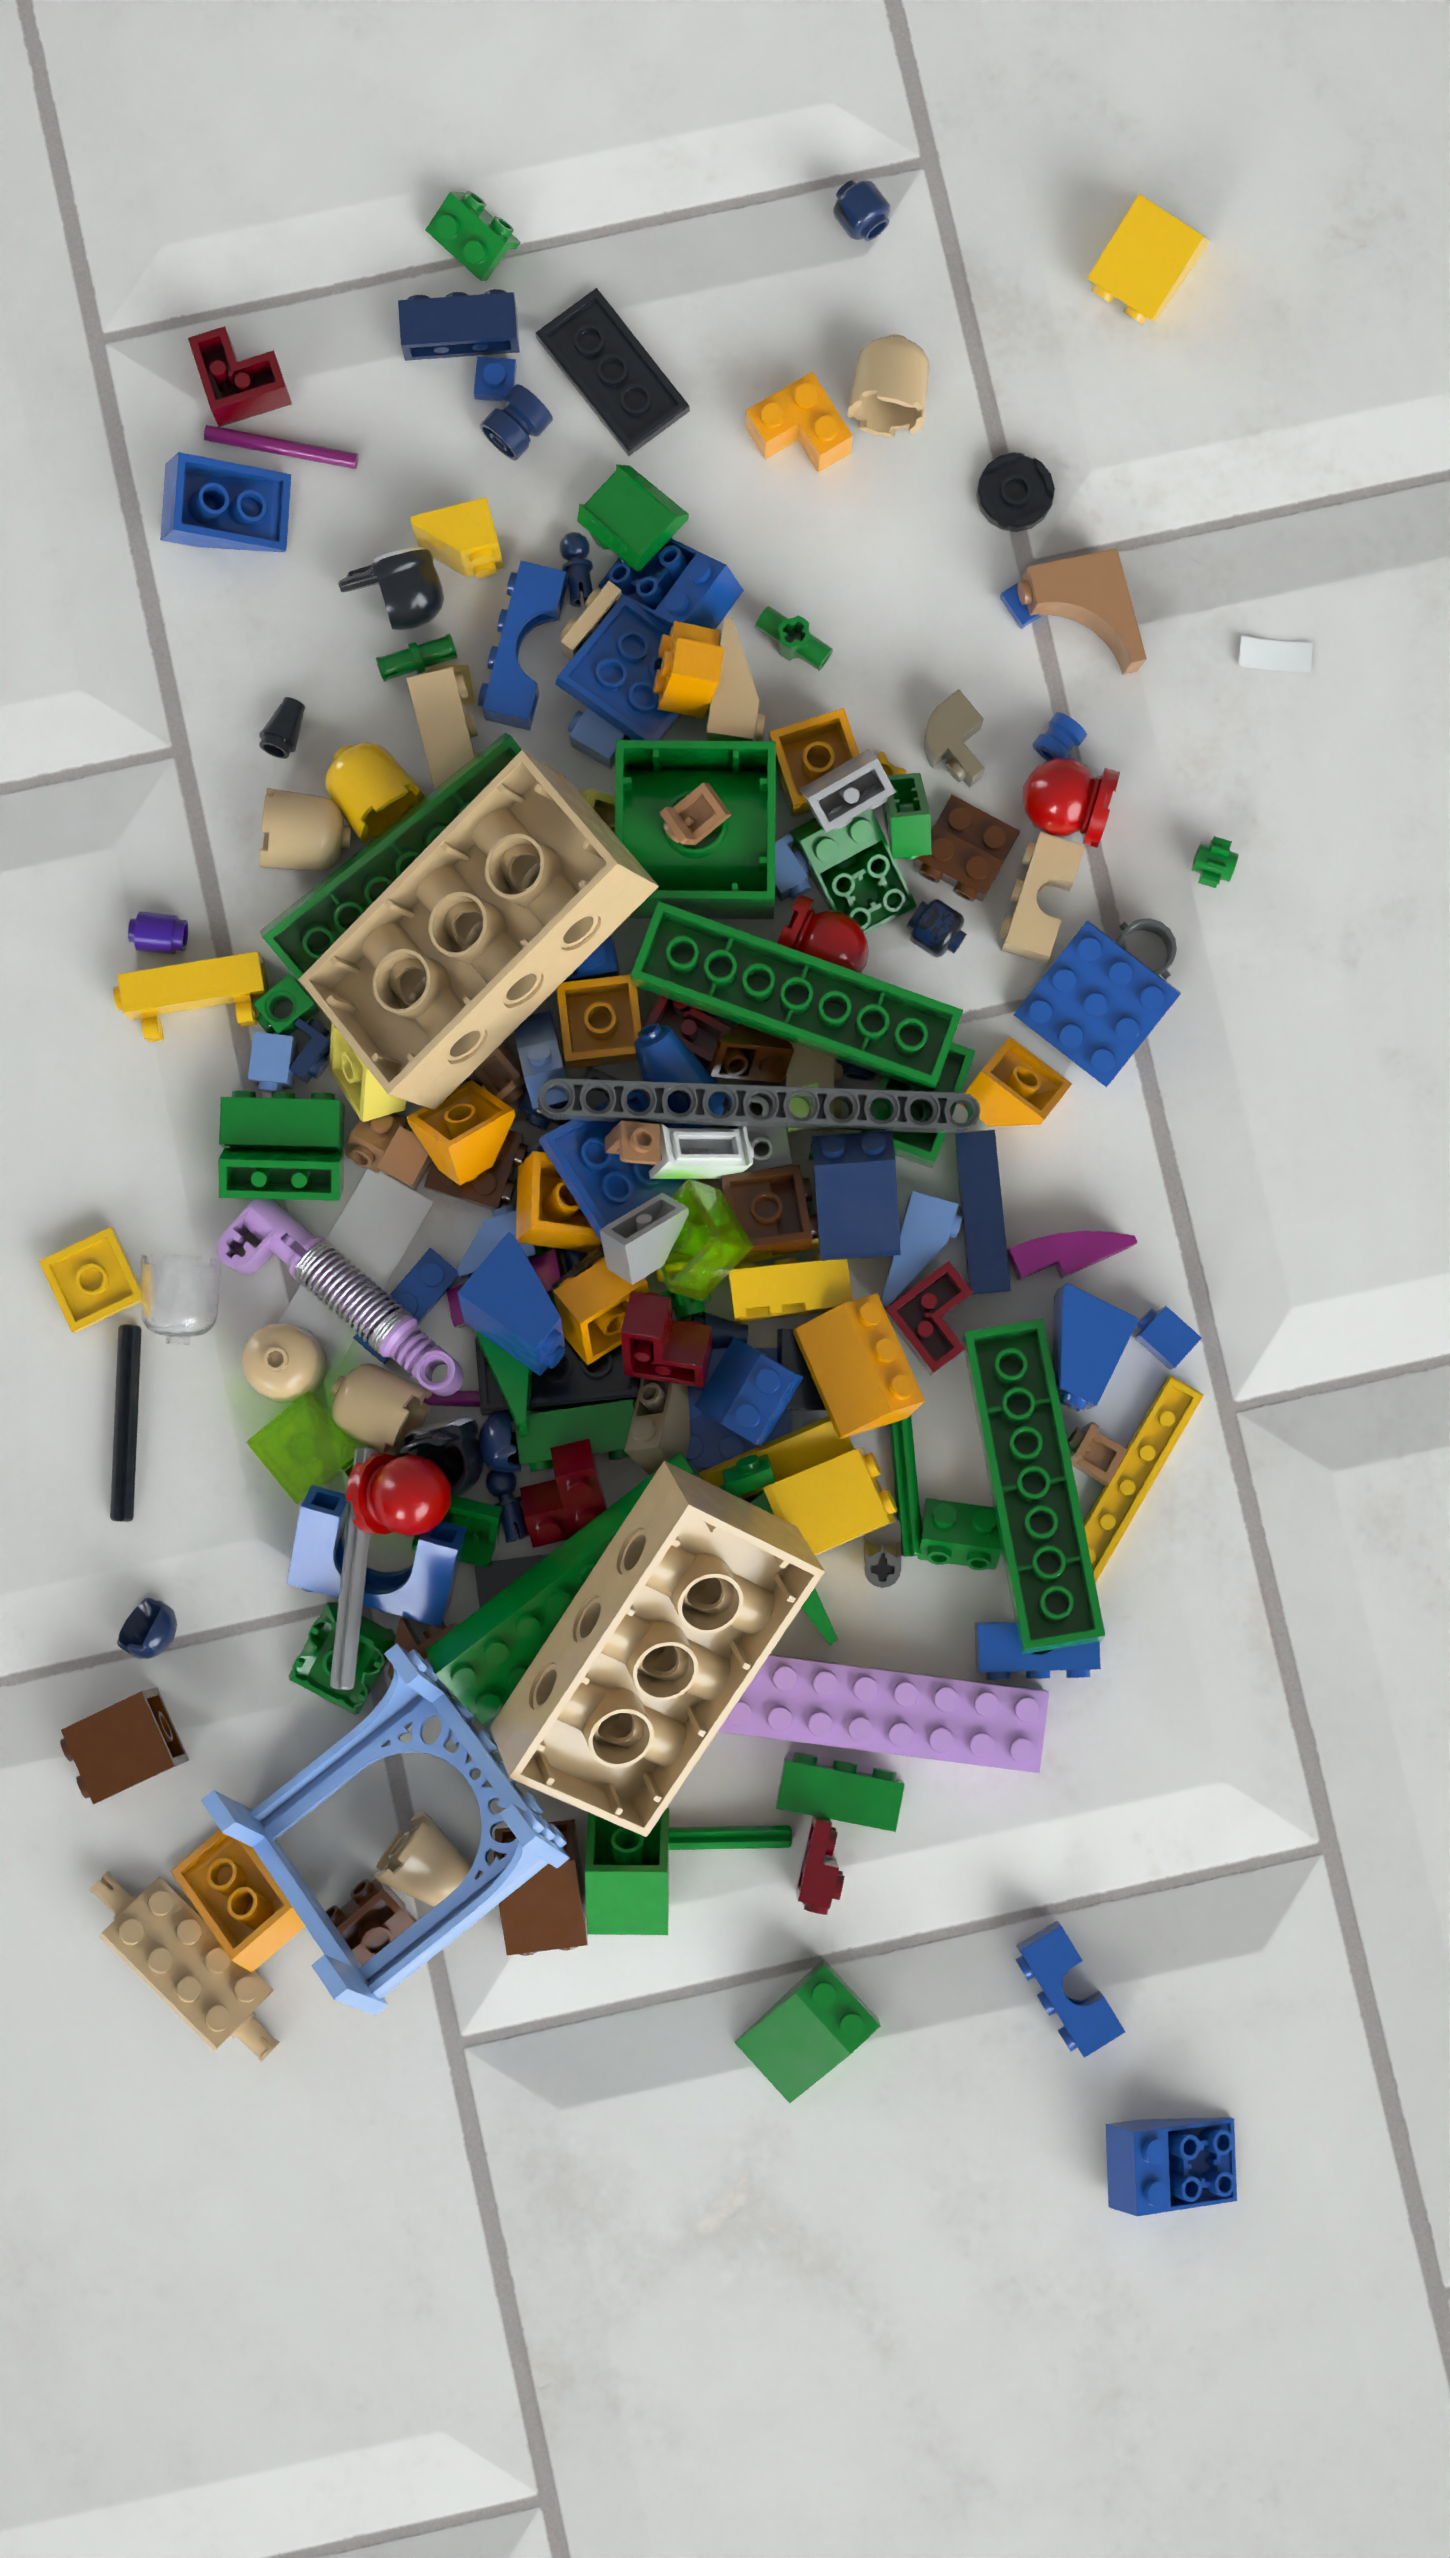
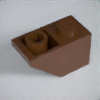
(751, 1056)

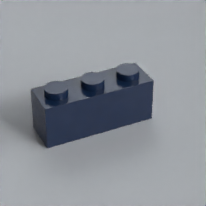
(458, 325)

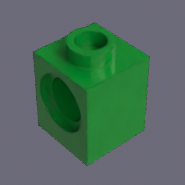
(284, 990)

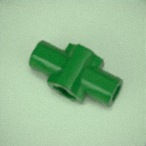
(807, 648)

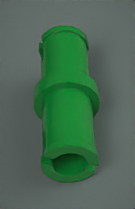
(416, 657)

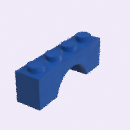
(535, 599)

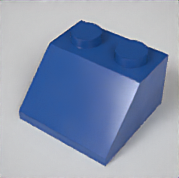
(748, 1392)

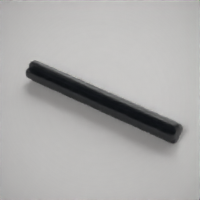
(125, 1423)

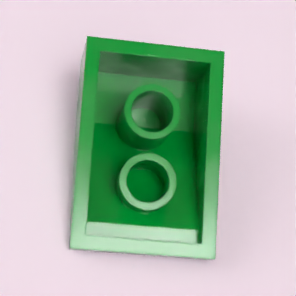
(808, 2031)

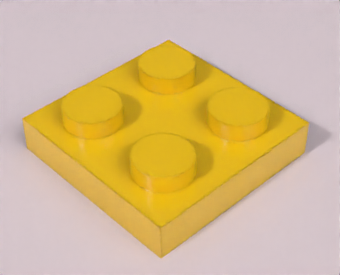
(92, 1280)

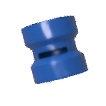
(1060, 737)

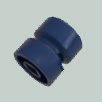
(521, 416)

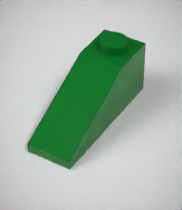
(512, 1380)

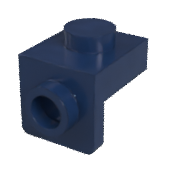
(312, 1059)

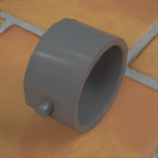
(1160, 930)

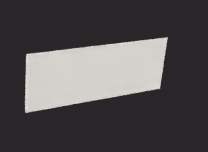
(374, 1236)

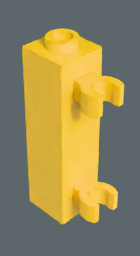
(191, 987)

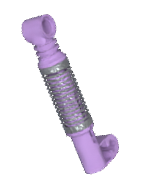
(316, 1265)

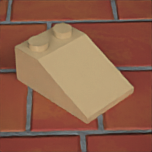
(735, 704)

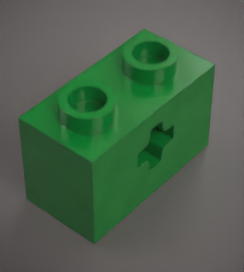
(907, 817)

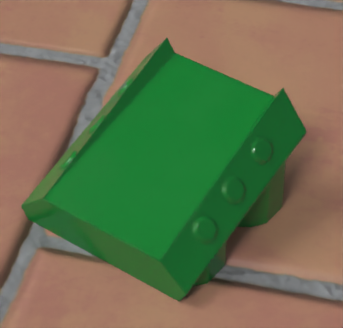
(631, 517)
(314, 1662)

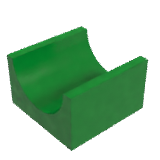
(734, 865)

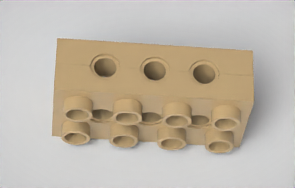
(477, 932)
(655, 1650)

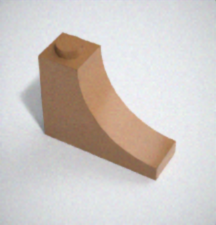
(1090, 592)

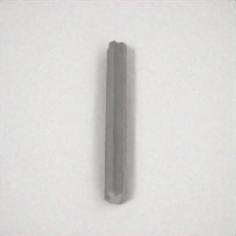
(350, 1596)

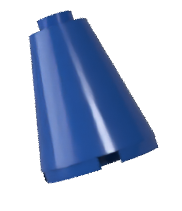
(667, 1059)

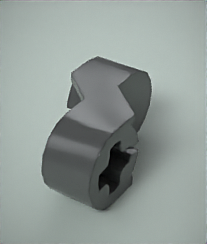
(883, 1568)

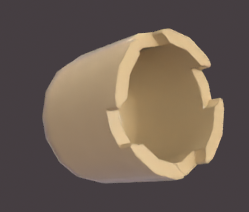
(890, 386)
(302, 832)
(284, 1362)
(378, 1407)

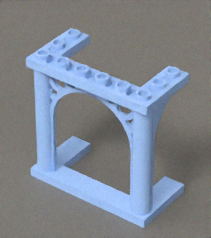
(409, 1701)

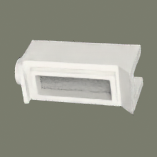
(702, 1153)

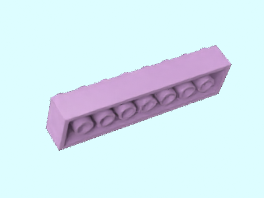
(893, 1713)

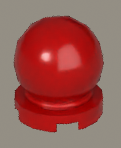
(1068, 798)
(826, 935)
(398, 1494)

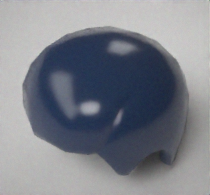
(499, 1444)
(148, 1629)

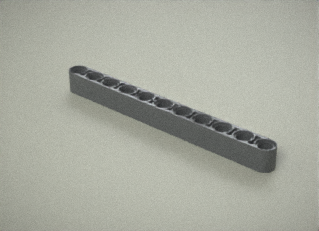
(777, 1097)

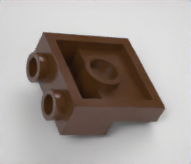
(967, 849)
(492, 1186)
(773, 1208)
(371, 1918)

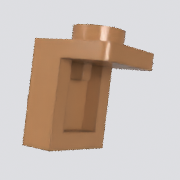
(694, 815)
(502, 1075)
(371, 1139)
(635, 1142)
(1095, 1453)

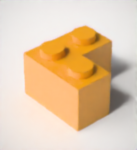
(803, 415)
(688, 669)

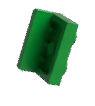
(472, 233)
(482, 1529)
(960, 1535)

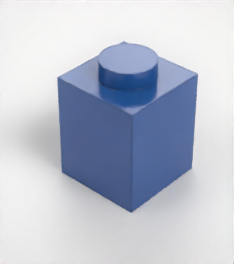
(1166, 1336)

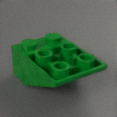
(855, 870)

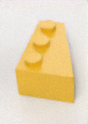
(788, 1288)

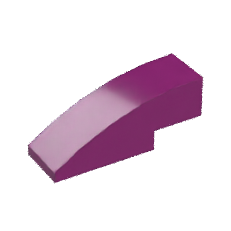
(1067, 1251)

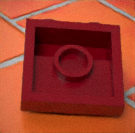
(819, 1875)

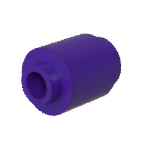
(158, 933)

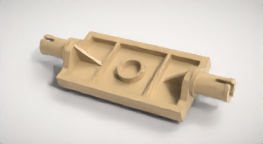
(185, 1964)

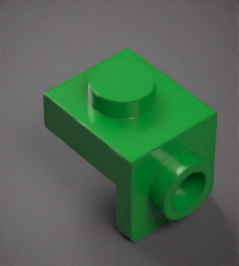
(748, 1475)

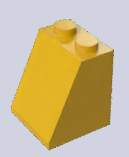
(1146, 260)
(834, 1500)

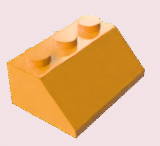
(859, 1366)

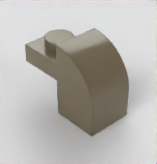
(945, 736)

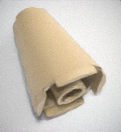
(422, 1862)

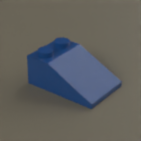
(224, 505)

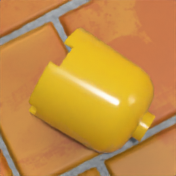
(370, 788)

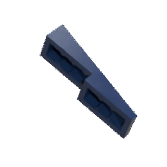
(982, 1212)

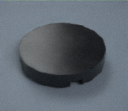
(1015, 492)

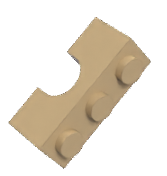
(1050, 864)

